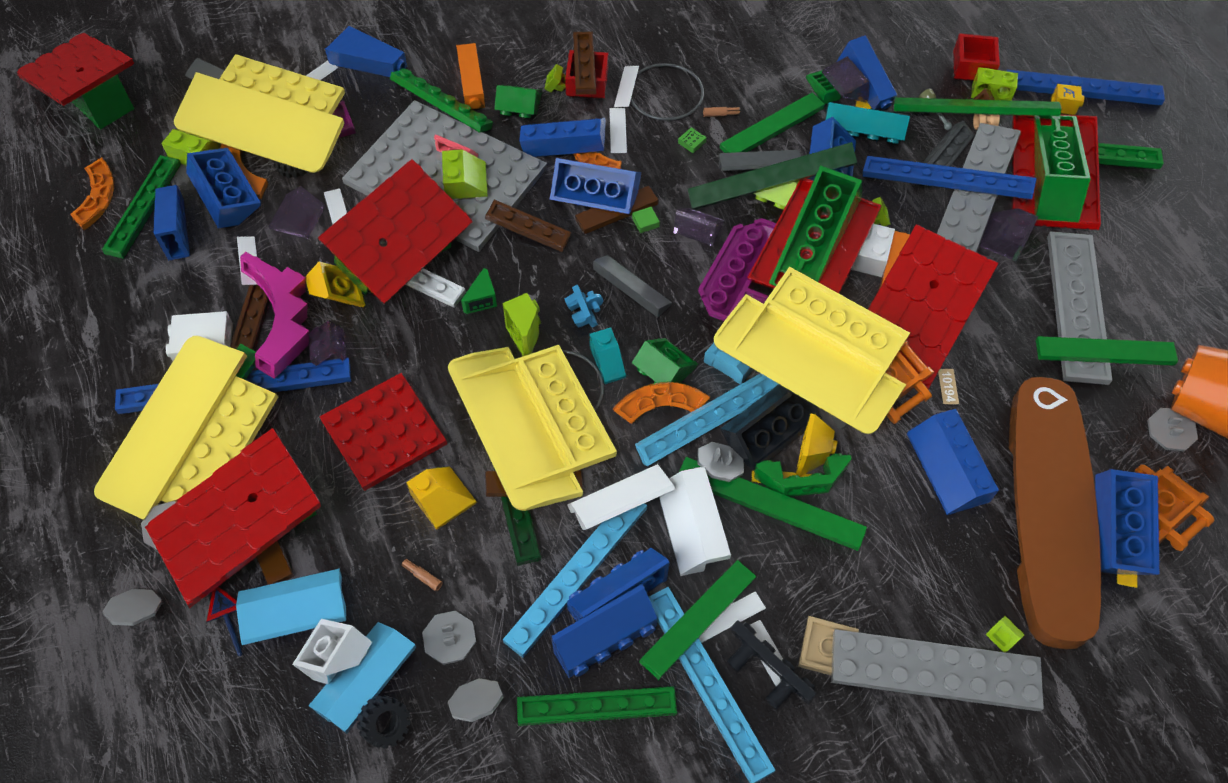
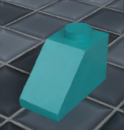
(607, 355)

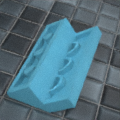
(290, 606)
(353, 687)

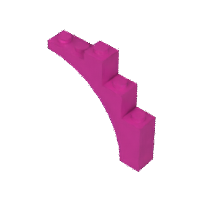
(287, 335)

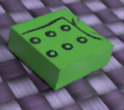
(692, 140)

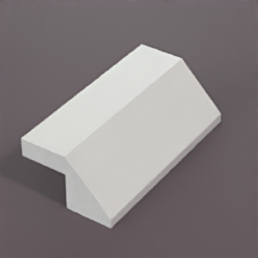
(621, 497)
(694, 522)

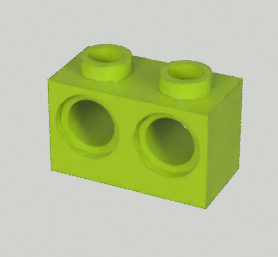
(1001, 83)

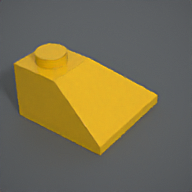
(331, 283)
(816, 445)
(440, 495)

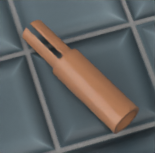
(720, 111)
(422, 575)

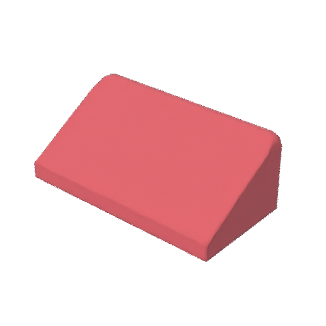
(444, 144)

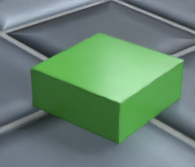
(645, 219)

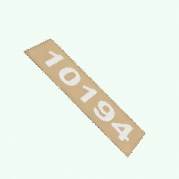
(948, 386)

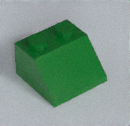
(518, 100)
(663, 361)

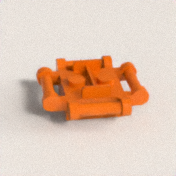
(904, 372)
(1175, 504)

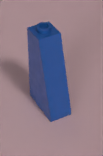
(364, 53)
(863, 56)
(170, 222)

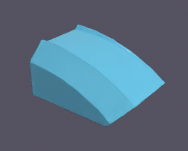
(727, 364)

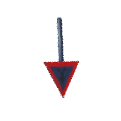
(220, 606)

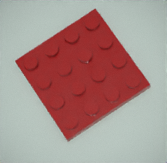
(383, 431)

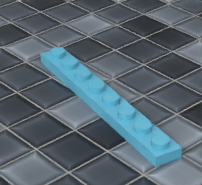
(703, 419)
(570, 579)
(715, 695)

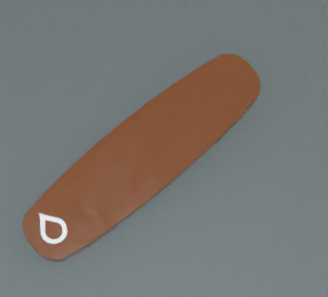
(1055, 514)

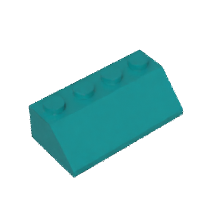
(869, 122)

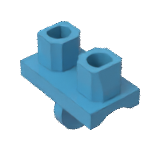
(579, 299)

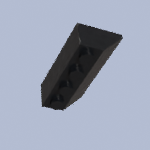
(768, 425)

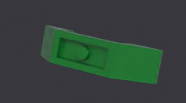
(771, 476)

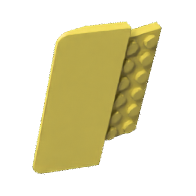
(265, 113)
(819, 348)
(532, 422)
(186, 429)

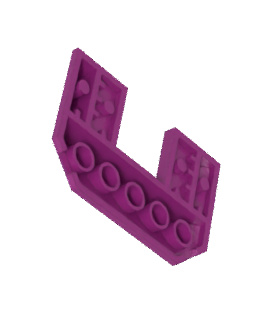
(727, 277)

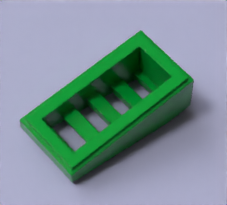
(820, 89)

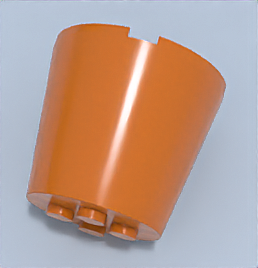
(1204, 389)

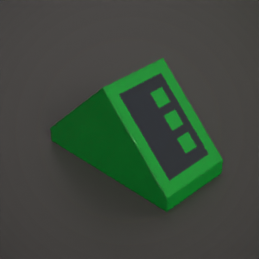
(480, 294)

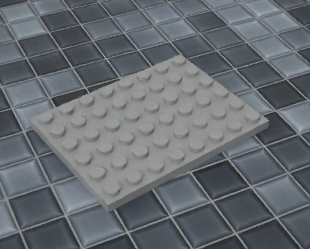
(412, 135)

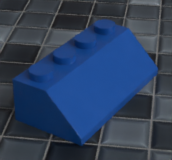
(829, 135)
(563, 137)
(594, 185)
(222, 186)
(952, 462)
(1128, 522)
(645, 568)
(604, 632)

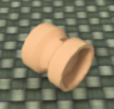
(992, 119)

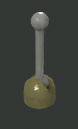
(929, 93)

